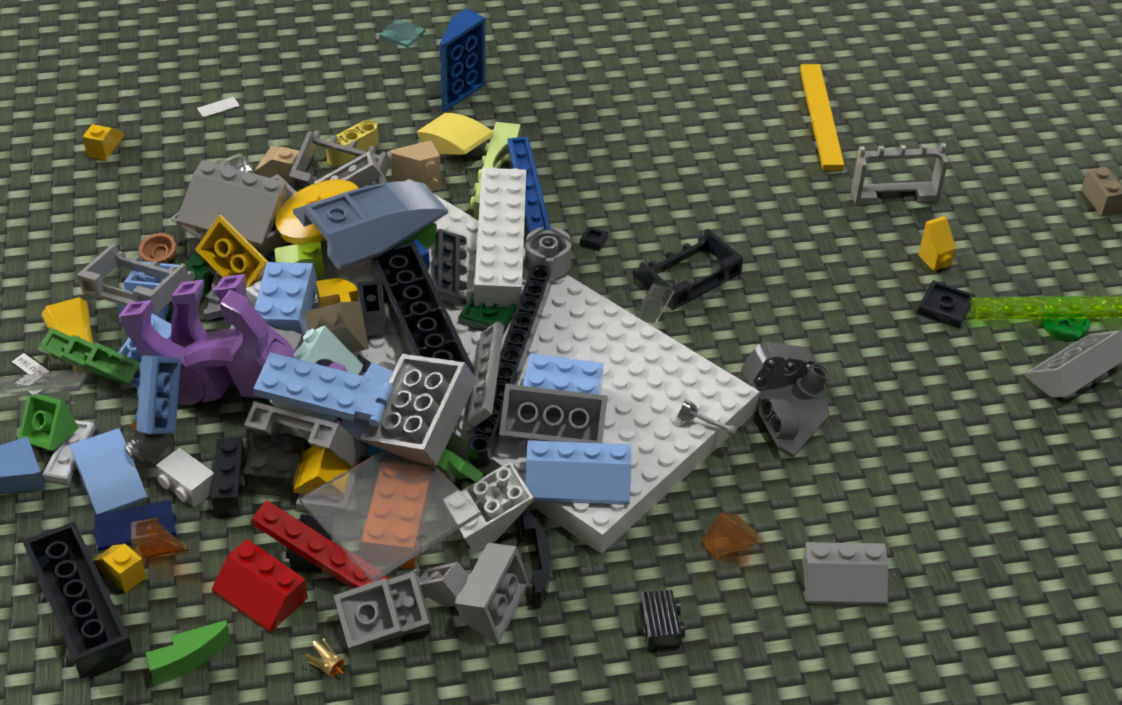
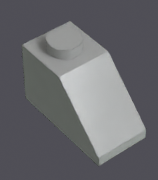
(443, 583)

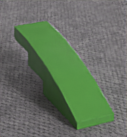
(89, 356)
(458, 466)

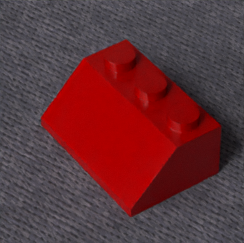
(260, 586)

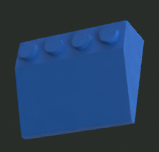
(462, 58)

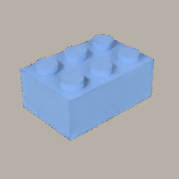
(286, 294)
(564, 374)

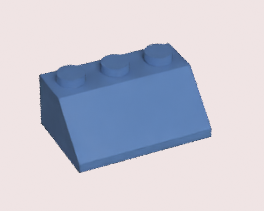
(158, 394)

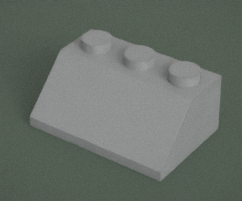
(845, 573)
(493, 591)

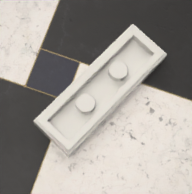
(61, 465)

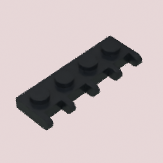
(448, 266)

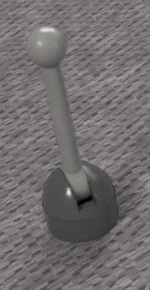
(689, 411)

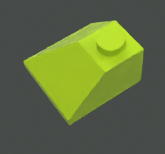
(302, 254)

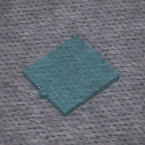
(402, 33)

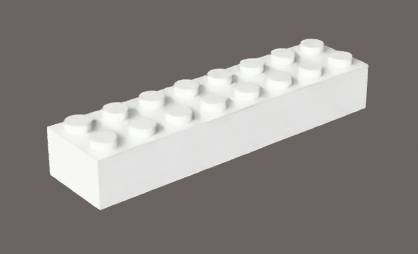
(500, 237)

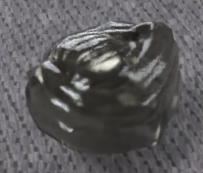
(150, 448)

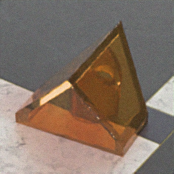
(729, 535)
(153, 540)

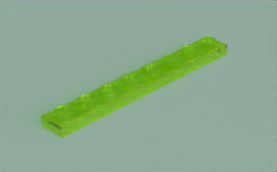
(1046, 307)

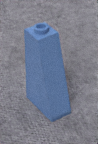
(19, 468)

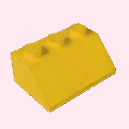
(231, 253)

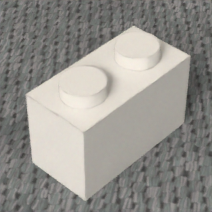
(185, 477)

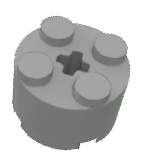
(549, 249)

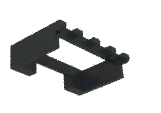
(730, 267)

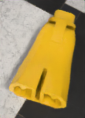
(70, 318)

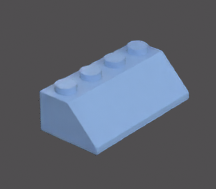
(579, 472)

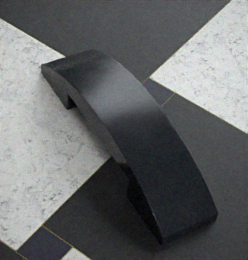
(534, 534)

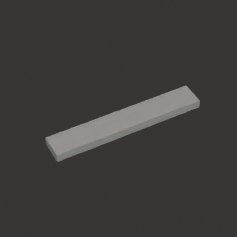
(486, 373)

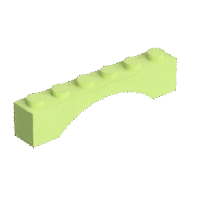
(496, 154)

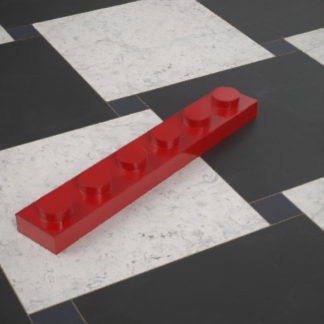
(309, 545)

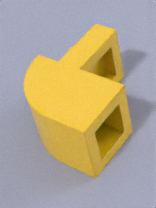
(335, 291)

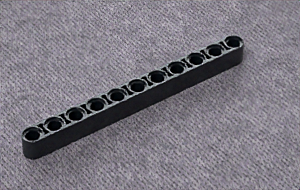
(512, 361)

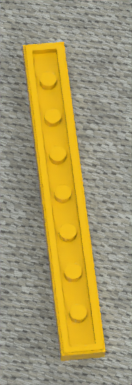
(821, 118)

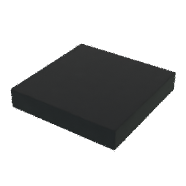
(945, 304)

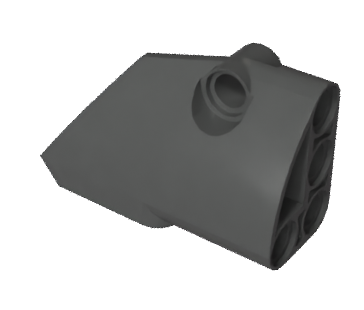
(790, 392)

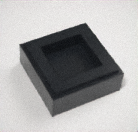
(594, 238)

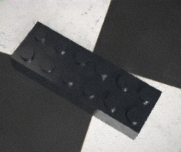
(78, 600)

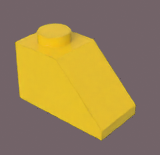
(101, 141)
(937, 244)
(121, 566)

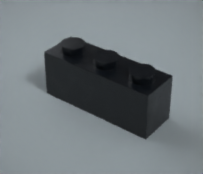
(228, 478)

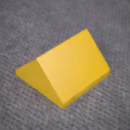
(317, 469)

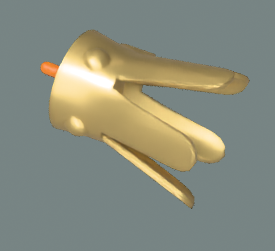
(332, 663)

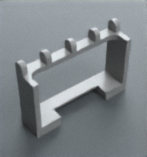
(312, 139)
(925, 191)
(93, 274)
(277, 422)

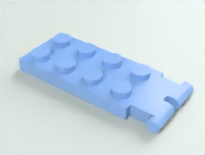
(322, 389)

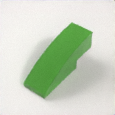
(187, 652)

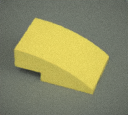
(454, 133)

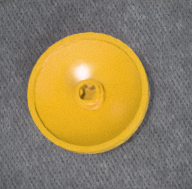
(288, 224)

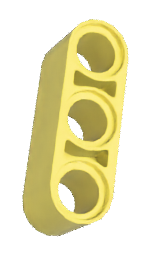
(363, 133)

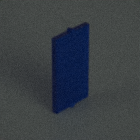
(115, 526)

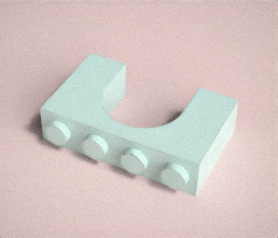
(321, 348)

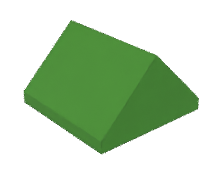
(46, 421)

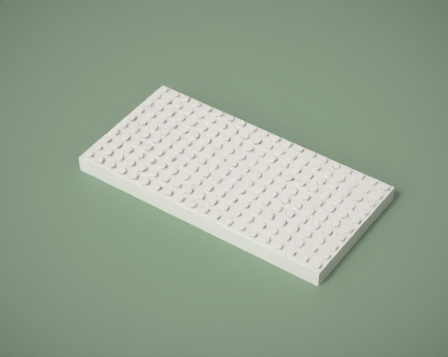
(642, 375)

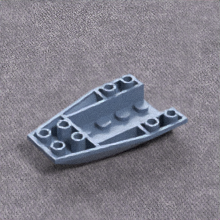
(371, 219)

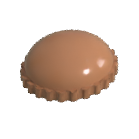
(158, 248)

